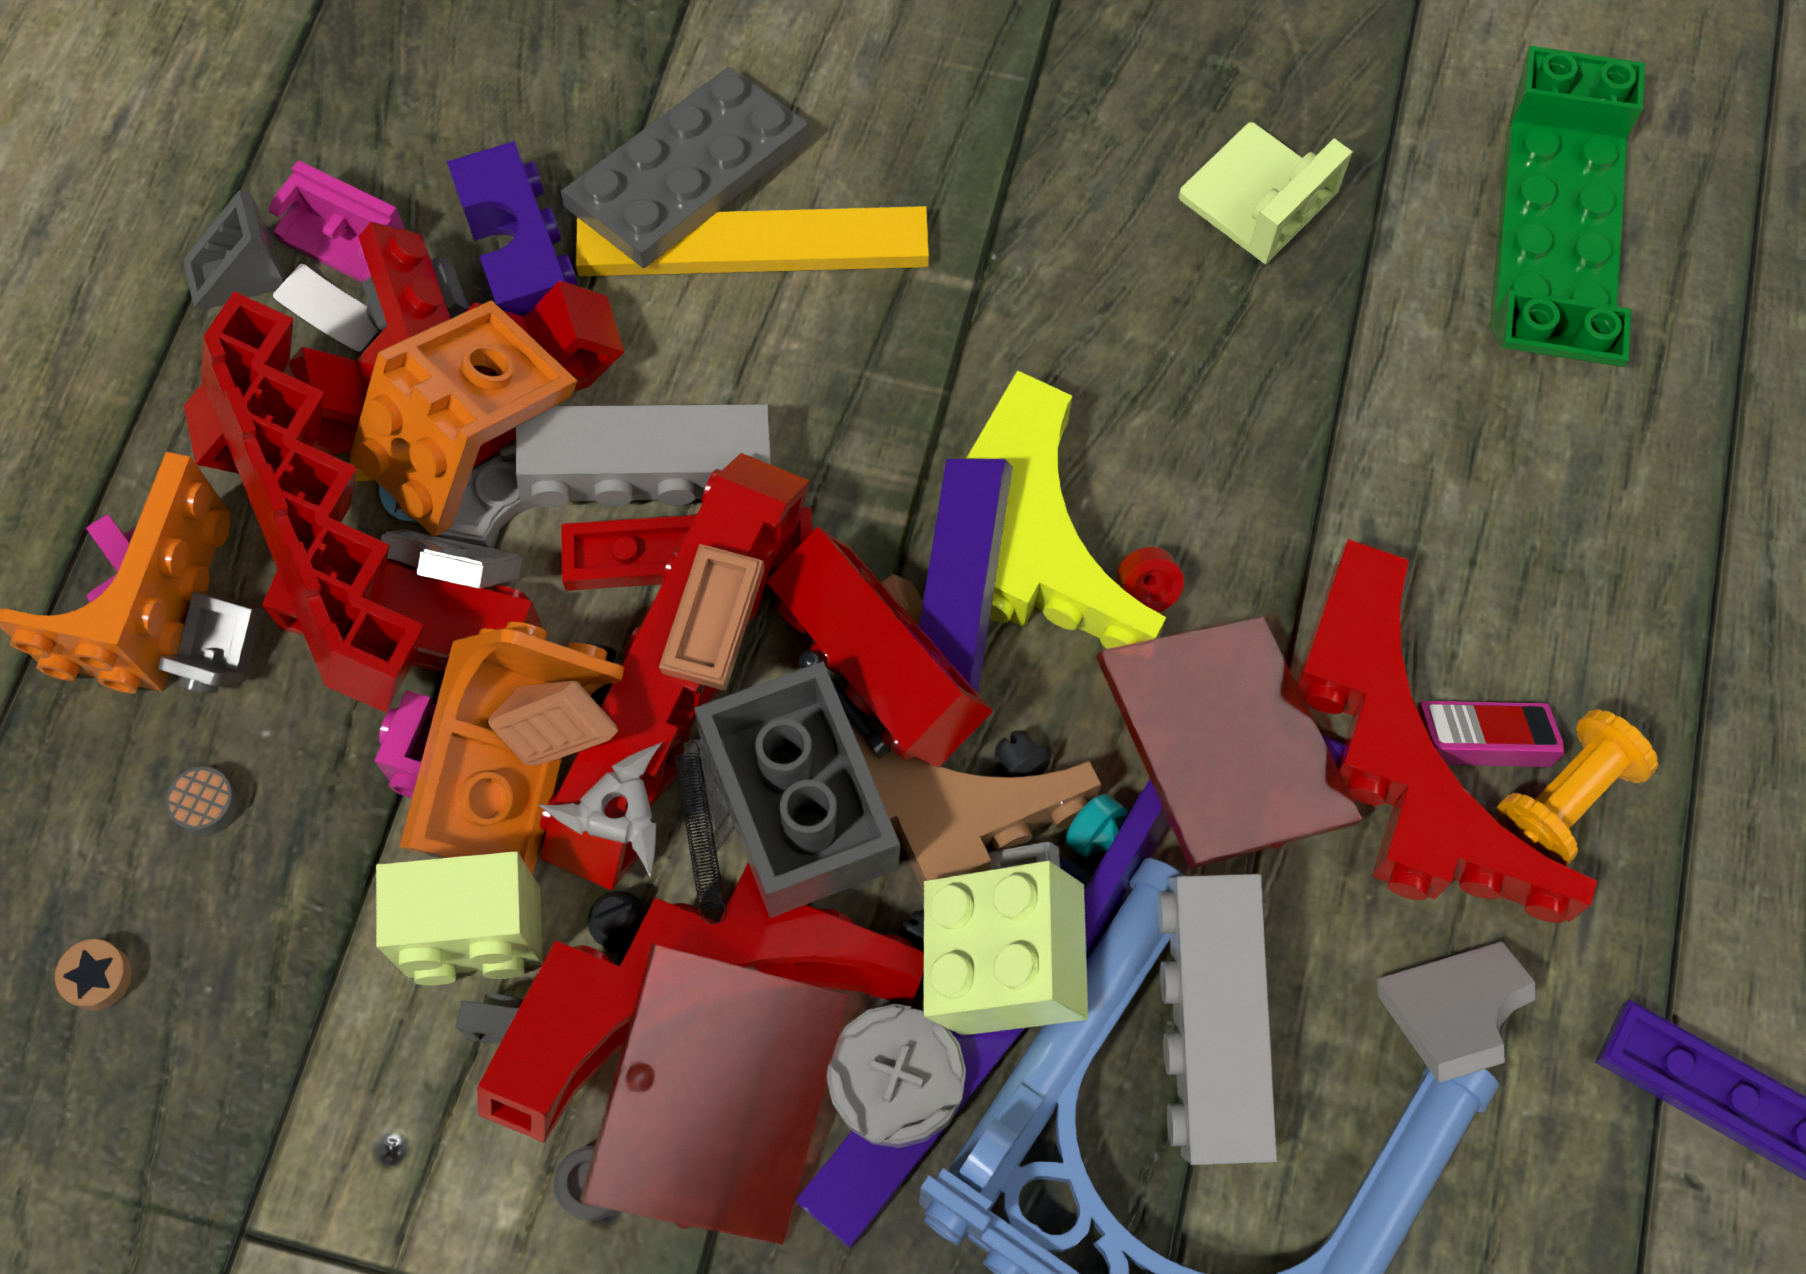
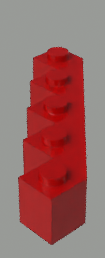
(567, 323)
(301, 504)
(743, 511)

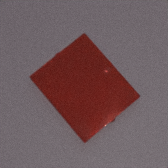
(1227, 741)
(715, 1096)

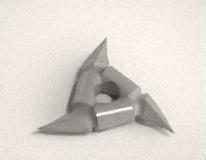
(632, 827)

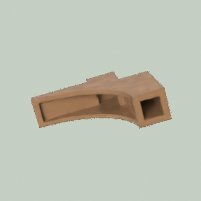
(956, 817)

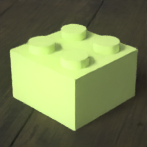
(459, 917)
(1005, 949)

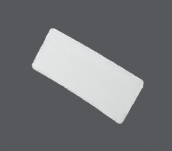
(326, 308)

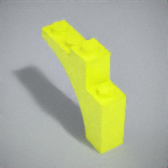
(1040, 551)

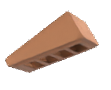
(550, 722)

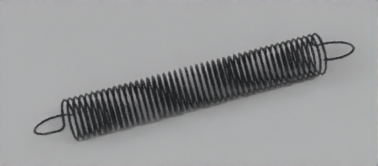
(685, 763)

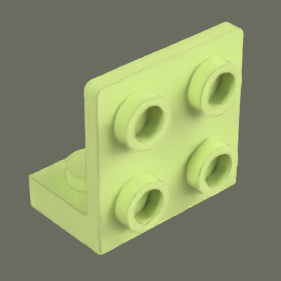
(1264, 190)

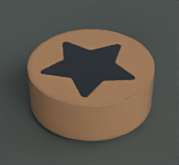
(93, 975)

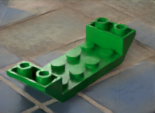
(1565, 207)

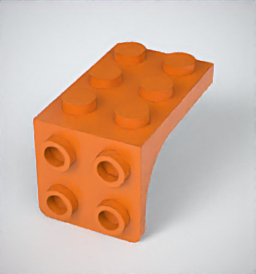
(148, 601)
(470, 784)

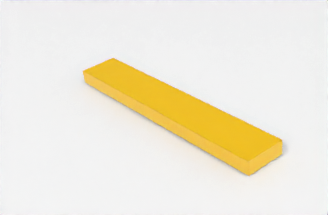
(775, 243)

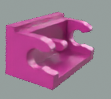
(328, 219)

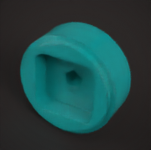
(1096, 826)

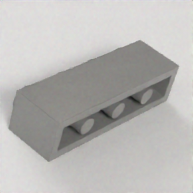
(633, 451)
(1219, 1019)

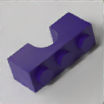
(500, 199)

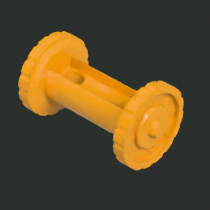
(1609, 752)

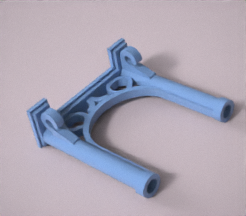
(1050, 1079)

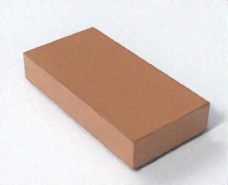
(712, 617)

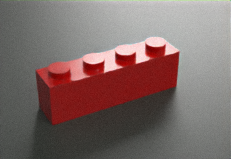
(444, 608)
(878, 650)

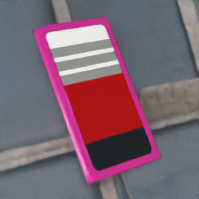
(1493, 733)

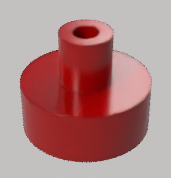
(1151, 577)

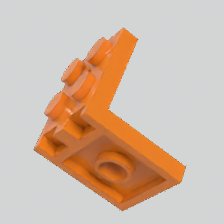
(435, 410)

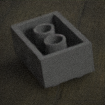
(797, 789)

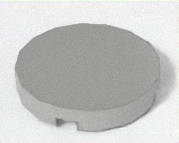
(896, 1076)

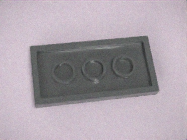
(685, 166)

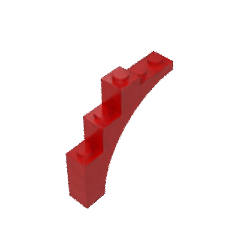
(1388, 757)
(584, 1003)

